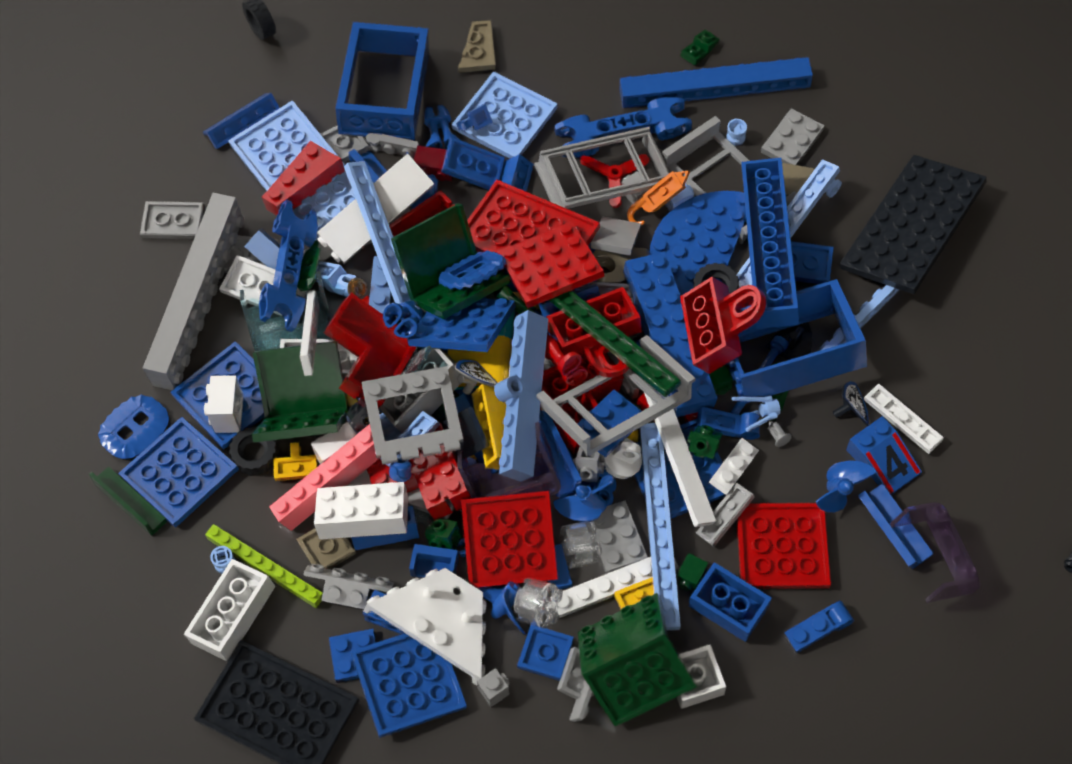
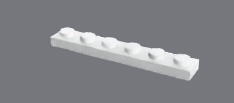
(604, 587)

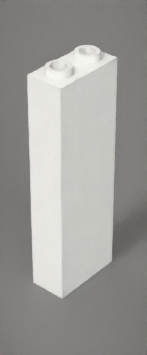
(396, 191)

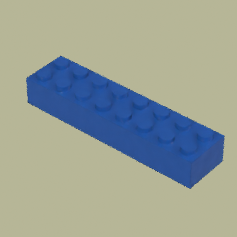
(663, 320)

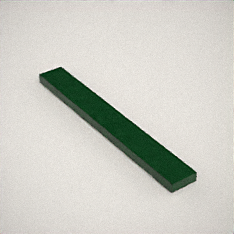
(617, 342)

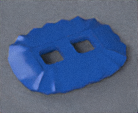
(490, 262)
(142, 435)

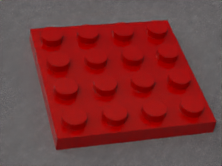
(551, 264)
(509, 539)
(783, 546)

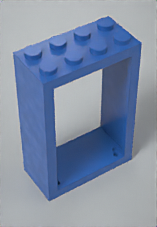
(366, 119)
(817, 366)

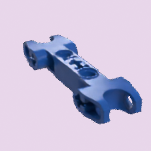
(658, 118)
(282, 294)

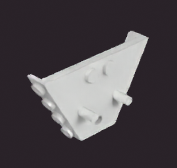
(441, 615)

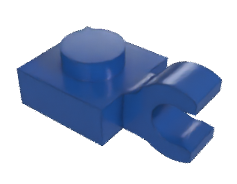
(477, 118)

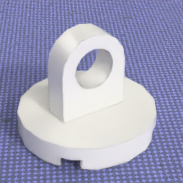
(624, 460)

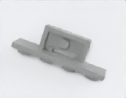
(345, 587)
(575, 686)

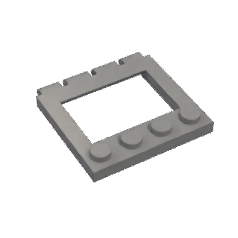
(407, 384)

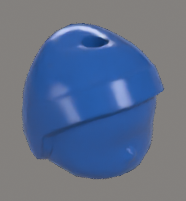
(400, 470)

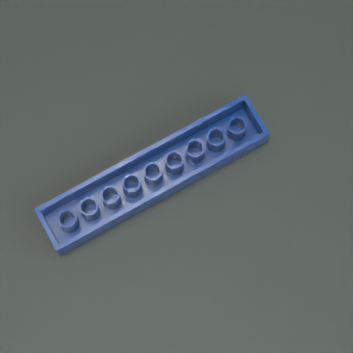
(770, 241)

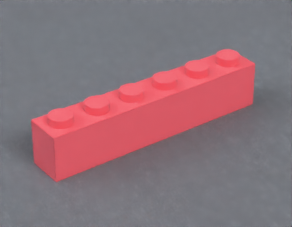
(334, 472)

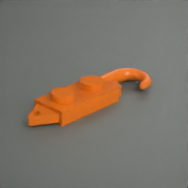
(659, 194)

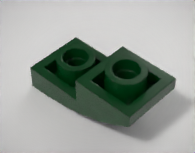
(701, 46)

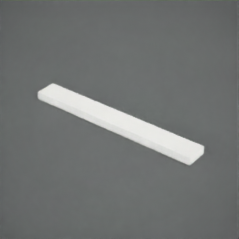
(309, 335)
(683, 466)

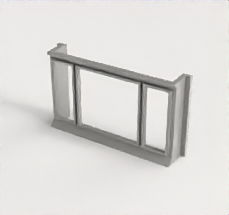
(695, 140)
(553, 186)
(606, 437)

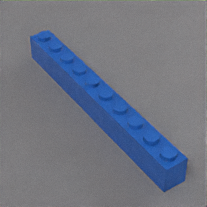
(717, 81)

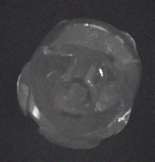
(580, 544)
(538, 603)

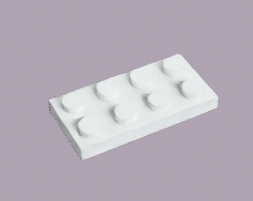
(251, 277)

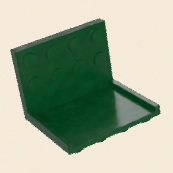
(428, 251)
(300, 403)
(632, 661)

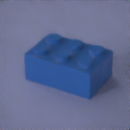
(729, 602)

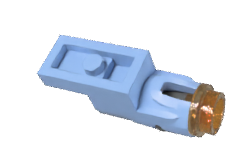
(339, 282)

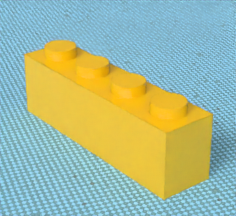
(490, 415)

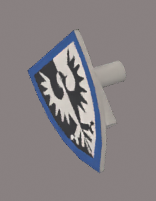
(472, 373)

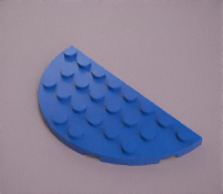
(700, 234)

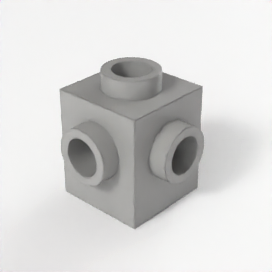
(589, 467)

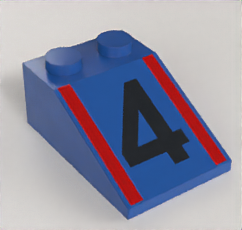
(886, 453)

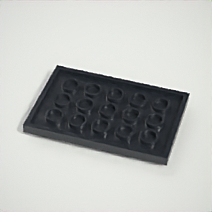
(276, 708)

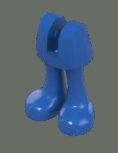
(434, 123)
(407, 313)

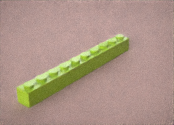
(266, 566)

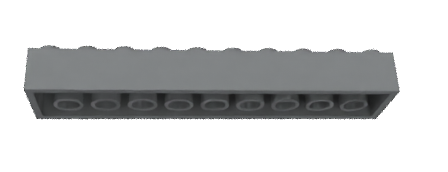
(194, 292)

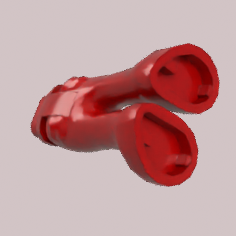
(567, 364)

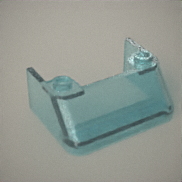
(269, 334)

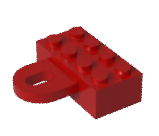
(618, 310)
(716, 320)

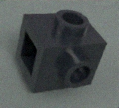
(358, 415)

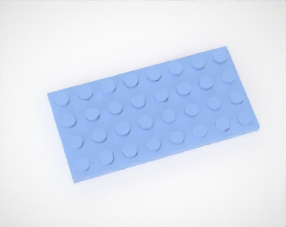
(272, 146)

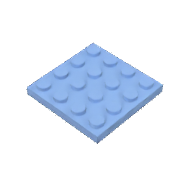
(515, 114)

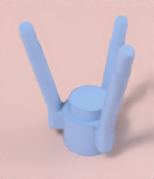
(769, 408)

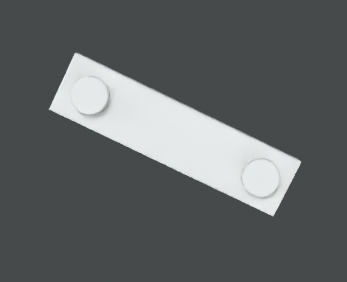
(903, 418)

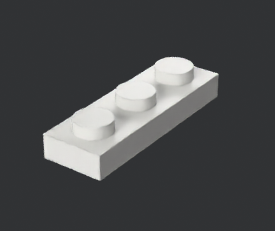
(733, 466)

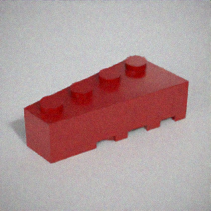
(302, 178)

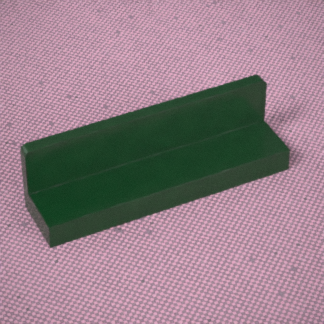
(129, 500)

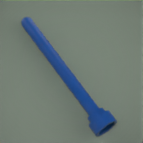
(777, 346)

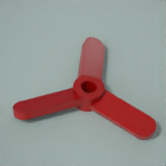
(609, 171)

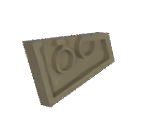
(479, 49)

